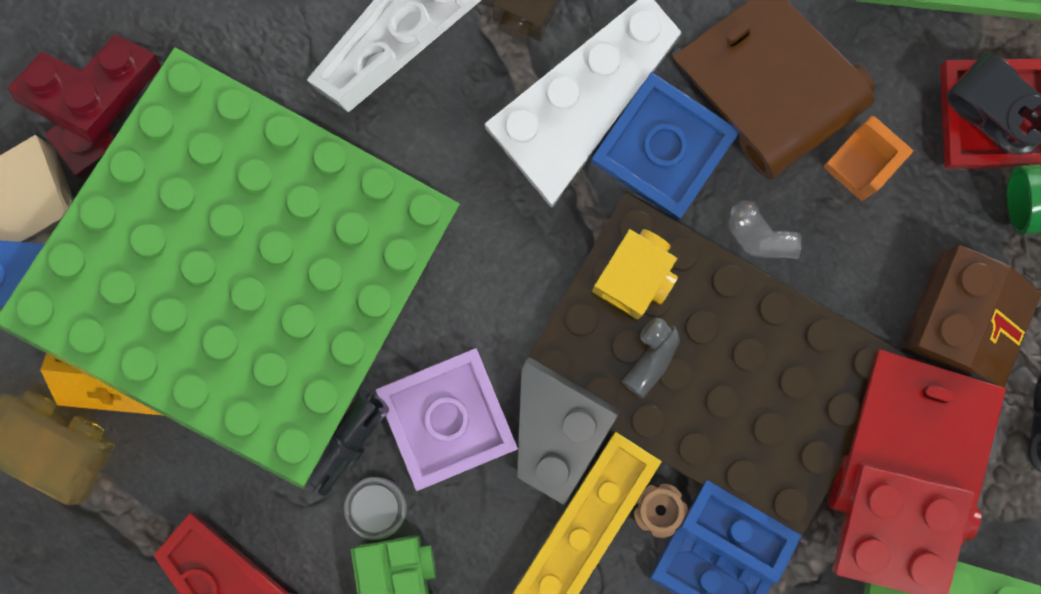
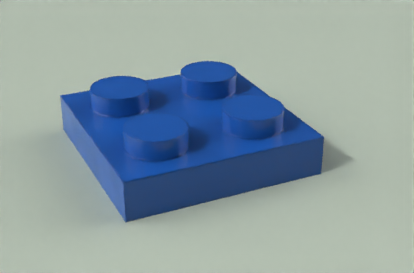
(664, 146)

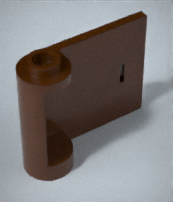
(778, 85)

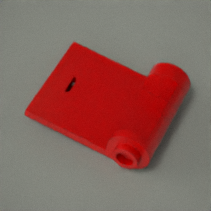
(921, 435)

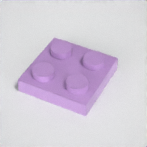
(446, 419)

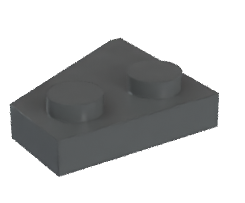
(558, 430)

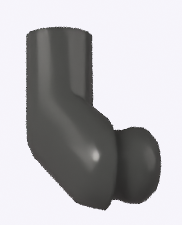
(656, 360)

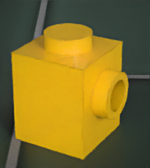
(637, 273)

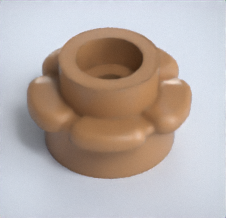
(665, 524)

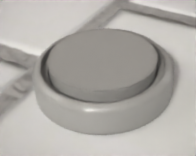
(375, 508)

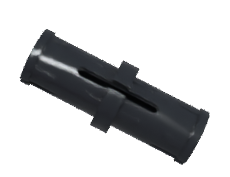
(347, 440)

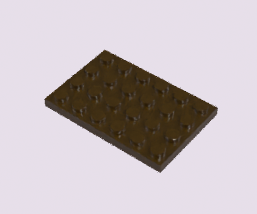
(757, 387)

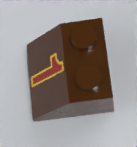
(972, 316)

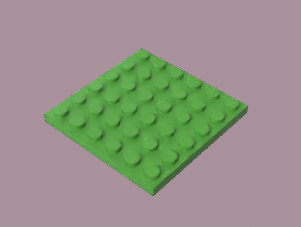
(231, 267)

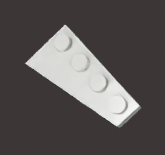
(381, 44)
(574, 106)

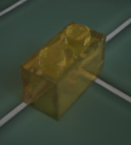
(48, 450)

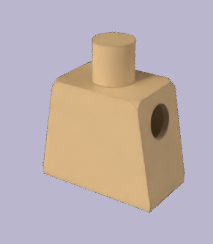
(32, 192)

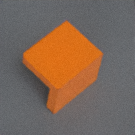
(868, 158)

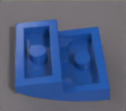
(724, 548)

